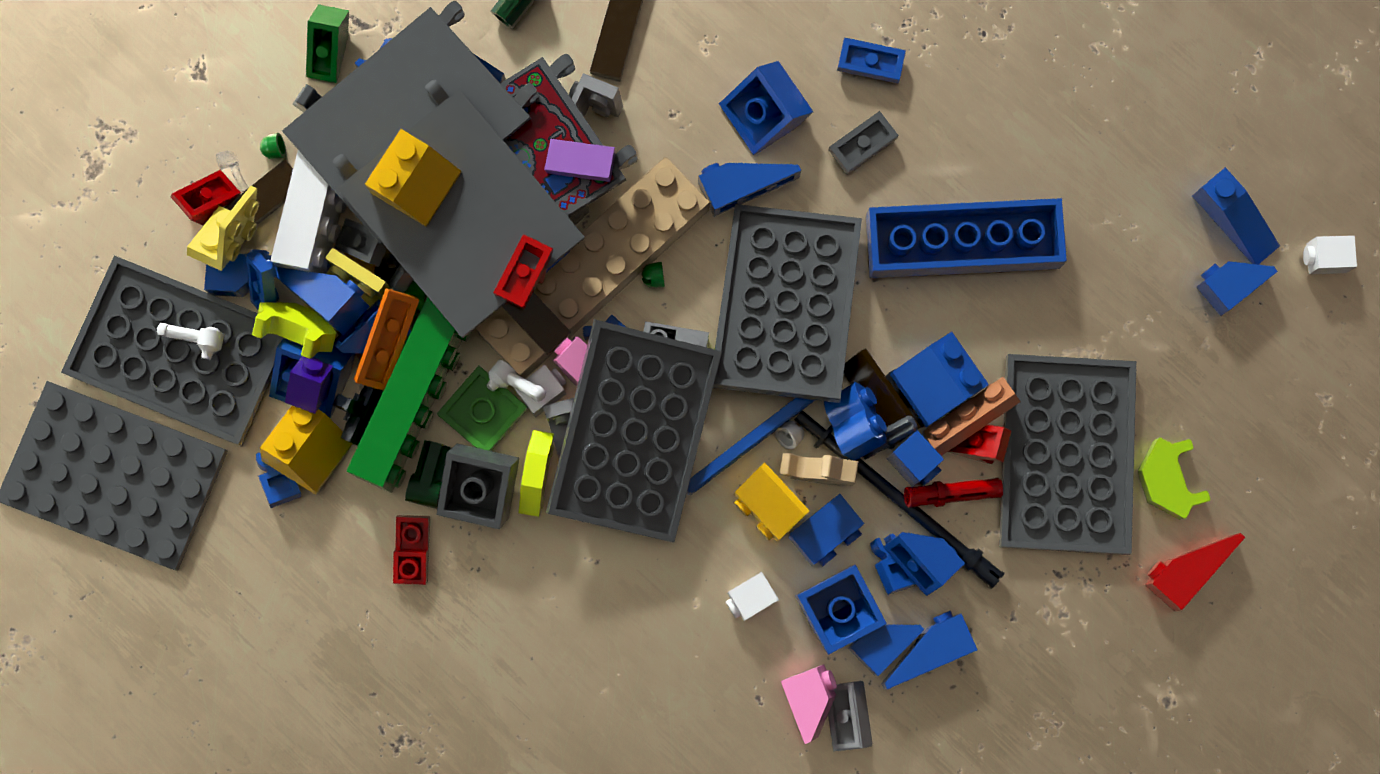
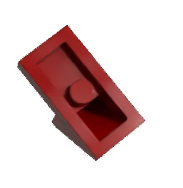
(205, 196)
(520, 280)
(985, 445)

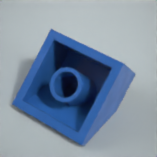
(765, 106)
(939, 379)
(840, 609)

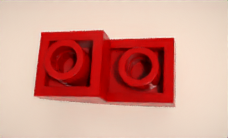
(411, 549)

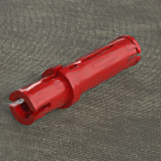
(939, 493)

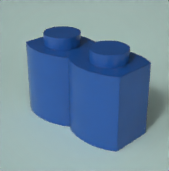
(855, 421)

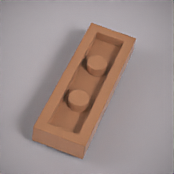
(971, 416)

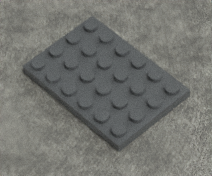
(787, 303)
(129, 359)
(633, 431)
(1069, 455)
(112, 475)

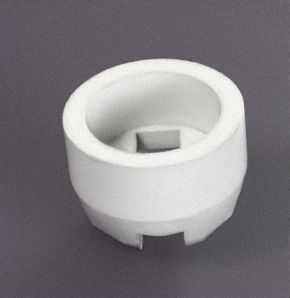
(789, 434)

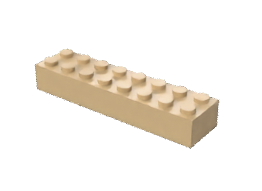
(605, 262)

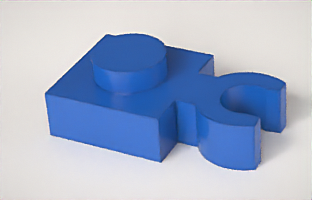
(276, 486)
(890, 573)

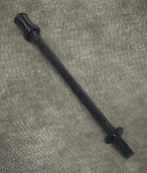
(973, 558)

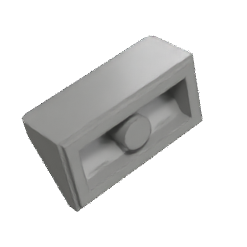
(850, 718)

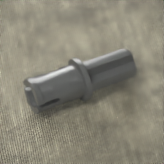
(895, 433)

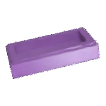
(580, 160)

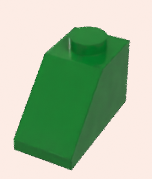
(326, 42)

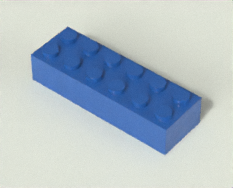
(965, 238)

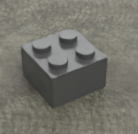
(477, 486)

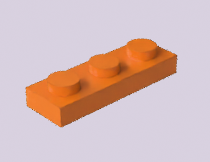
(386, 339)

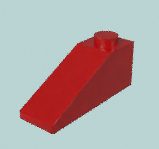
(1183, 576)

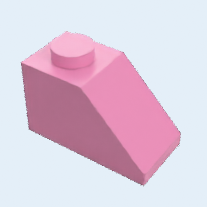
(571, 357)
(810, 699)

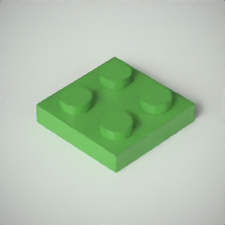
(481, 414)

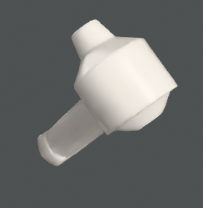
(208, 339)
(503, 375)

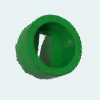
(273, 146)
(653, 275)

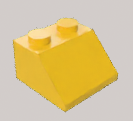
(412, 178)
(305, 448)
(770, 503)

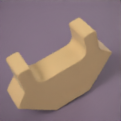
(824, 470)

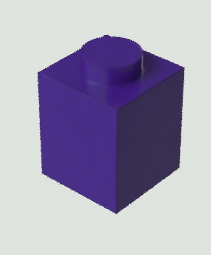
(308, 384)

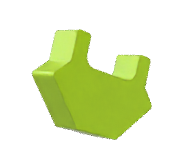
(1164, 481)

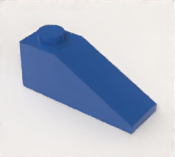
(742, 182)
(1237, 216)
(327, 295)
(935, 647)

